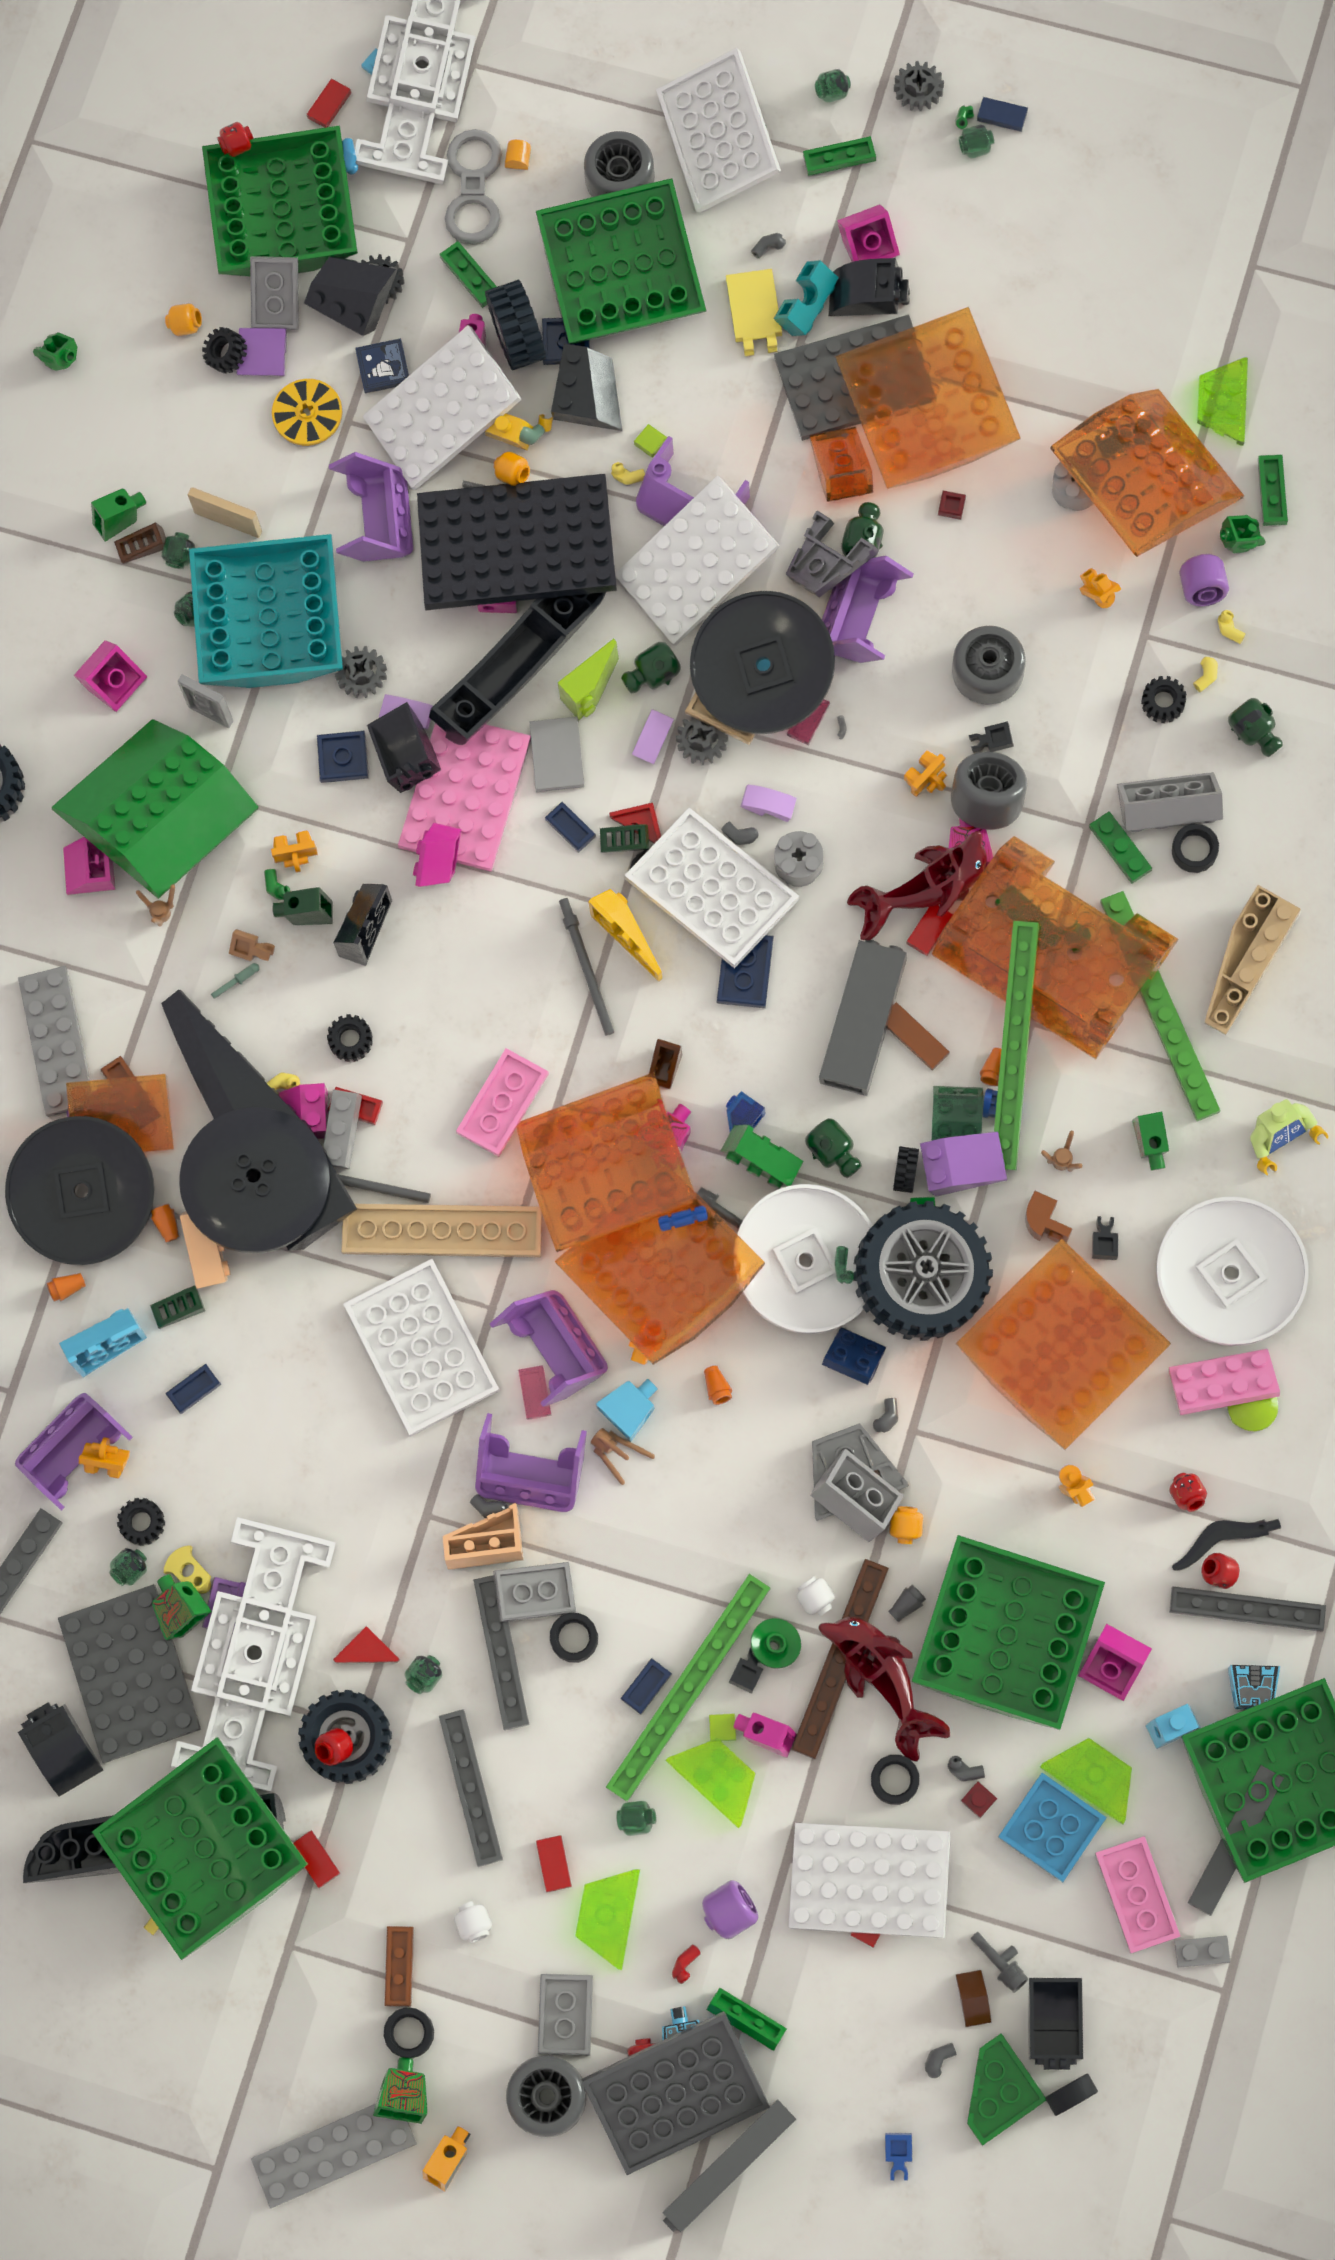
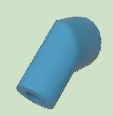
(349, 156)

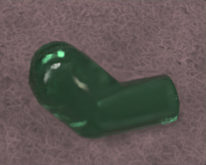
(840, 1266)

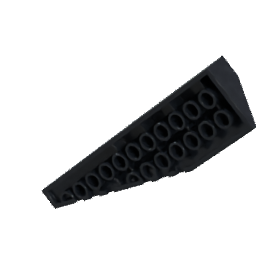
(233, 1083)

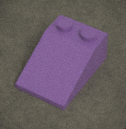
(963, 1162)

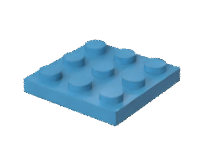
(1052, 1827)

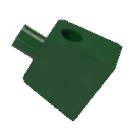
(305, 907)

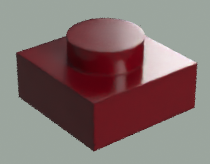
(978, 1799)

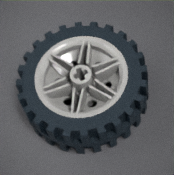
(901, 1306)

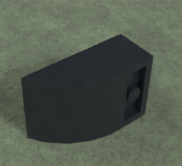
(869, 288)
(403, 748)
(59, 1747)
(1055, 2022)

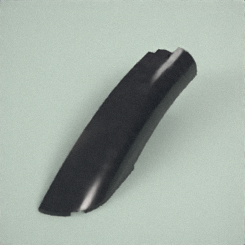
(511, 664)
(75, 1852)

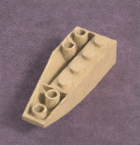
(1248, 954)

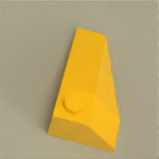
(616, 918)

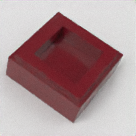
(952, 505)

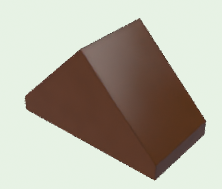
(665, 1062)
(973, 1998)

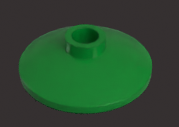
(783, 1635)

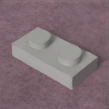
(1202, 1951)

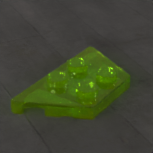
(1224, 400)
(717, 1776)
(1094, 1776)
(607, 1915)

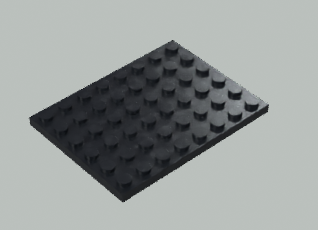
(516, 542)

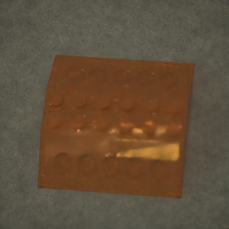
(928, 399)
(1145, 470)
(605, 1162)
(663, 1283)
(1062, 1345)

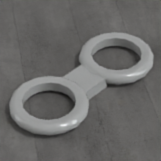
(473, 186)

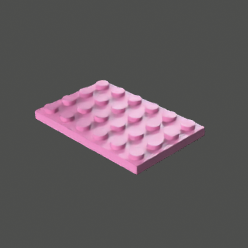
(469, 792)

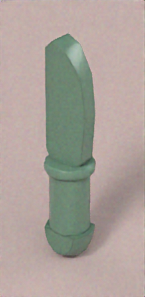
(240, 977)

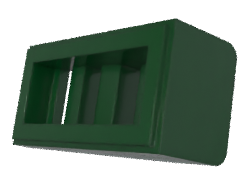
(643, 838)
(173, 1299)

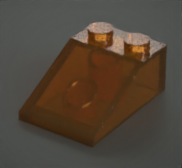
(842, 464)

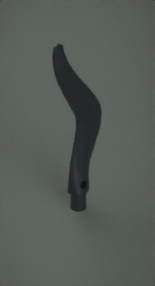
(1221, 1531)

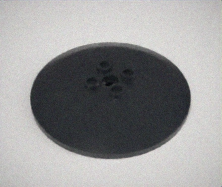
(756, 629)
(44, 1198)
(260, 1213)

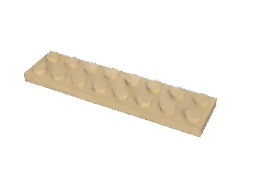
(443, 1230)

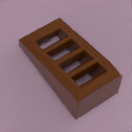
(146, 532)

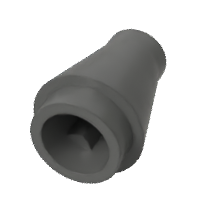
(908, 1602)

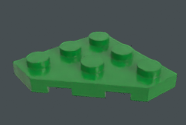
(1000, 2091)

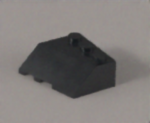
(351, 292)
(586, 389)
(363, 923)

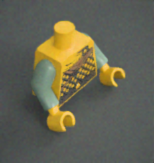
(517, 431)

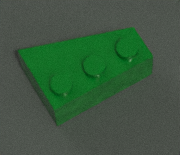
(761, 1156)

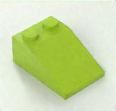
(587, 682)

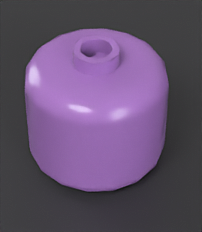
(1204, 580)
(729, 1910)

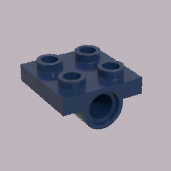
(854, 1356)

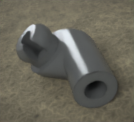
(767, 241)
(889, 1418)

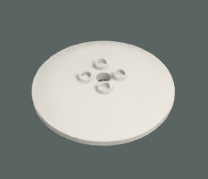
(811, 1223)
(1240, 1236)

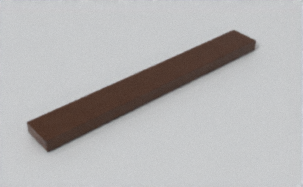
(832, 1675)

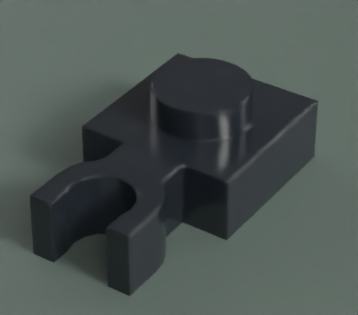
(996, 738)
(1104, 1242)
(746, 1673)

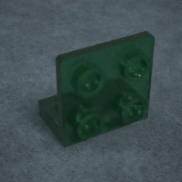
(956, 1111)

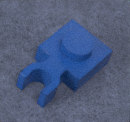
(898, 2150)

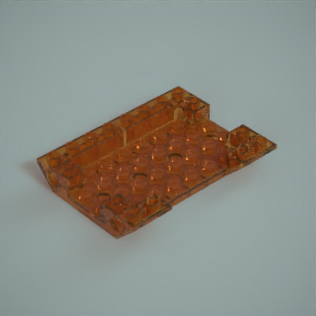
(1068, 994)

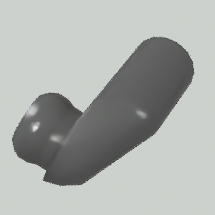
(740, 836)
(487, 1508)
(962, 1771)
(936, 2059)

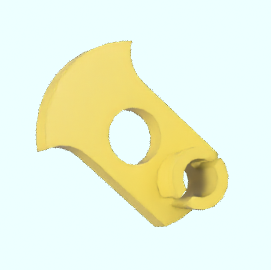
(183, 1557)

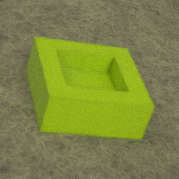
(650, 440)
(722, 1727)

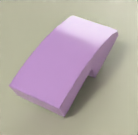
(421, 709)
(653, 736)
(769, 801)

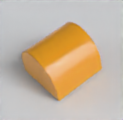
(518, 154)

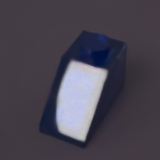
(744, 1111)

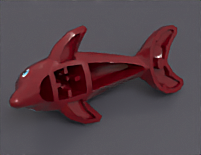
(940, 882)
(879, 1661)

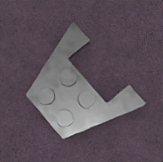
(821, 567)
(863, 1447)

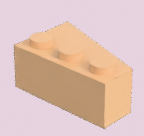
(204, 1256)
(485, 1542)

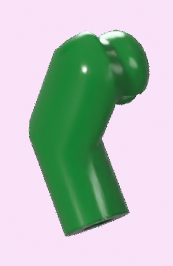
(962, 115)
(272, 886)

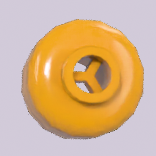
(183, 319)
(511, 468)
(906, 1524)

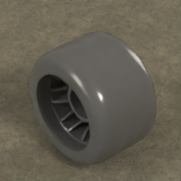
(617, 163)
(984, 681)
(988, 790)
(525, 2090)

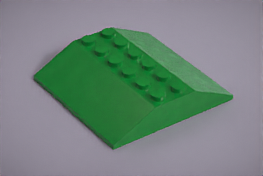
(281, 201)
(620, 261)
(157, 806)
(1008, 1633)
(1294, 1740)
(200, 1849)

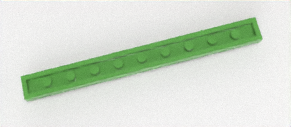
(1169, 1026)
(1015, 1039)
(688, 1688)

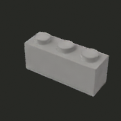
(342, 1127)

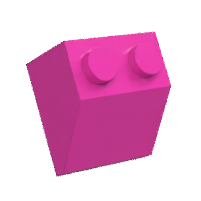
(869, 234)
(110, 675)
(310, 1104)
(1115, 1662)

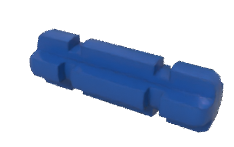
(682, 1218)

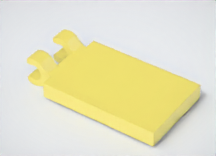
(754, 308)

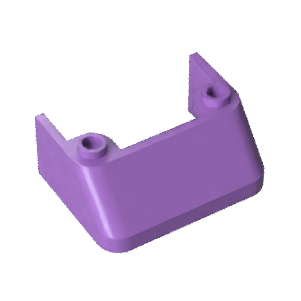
(661, 499)
(383, 505)
(854, 606)
(559, 1339)
(61, 1443)
(527, 1478)

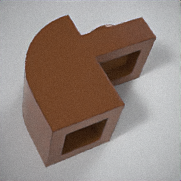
(1039, 1222)

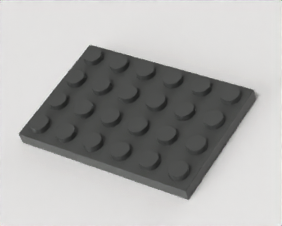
(815, 380)
(128, 1675)
(675, 2093)

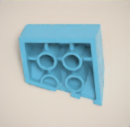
(102, 1342)

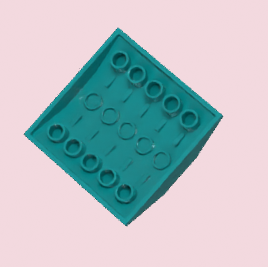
(266, 612)

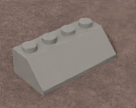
(1170, 802)

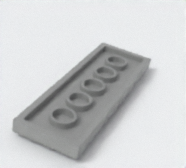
(54, 1035)
(329, 2154)

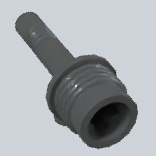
(710, 1198)
(1011, 1974)

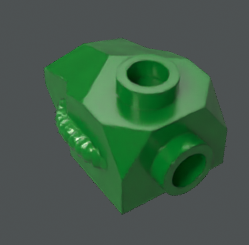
(57, 352)
(1241, 533)

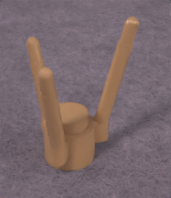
(159, 909)
(1063, 1157)
(606, 1442)

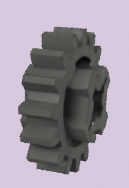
(929, 82)
(362, 681)
(694, 743)

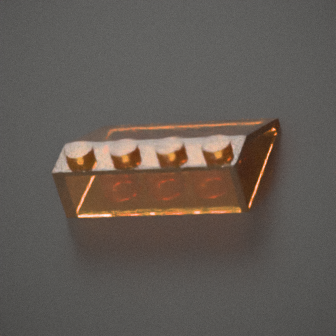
(132, 1103)

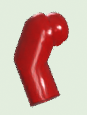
(682, 1962)

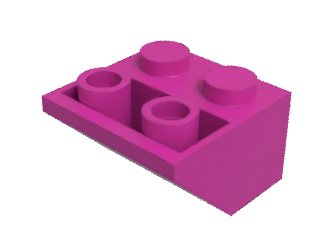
(437, 855)
(87, 868)

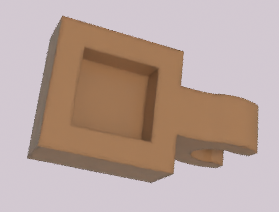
(247, 946)

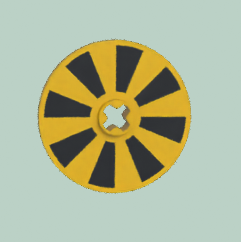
(292, 421)

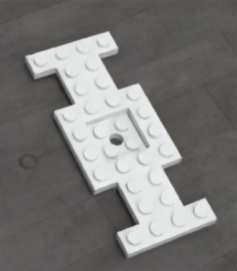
(414, 92)
(261, 1621)

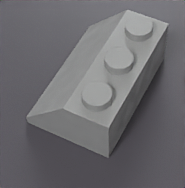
(857, 1495)

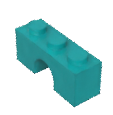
(817, 285)

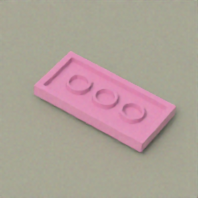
(502, 1102)
(1224, 1381)
(1137, 1894)

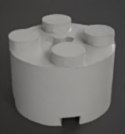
(1067, 490)
(798, 845)

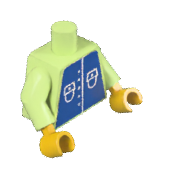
(1279, 1127)

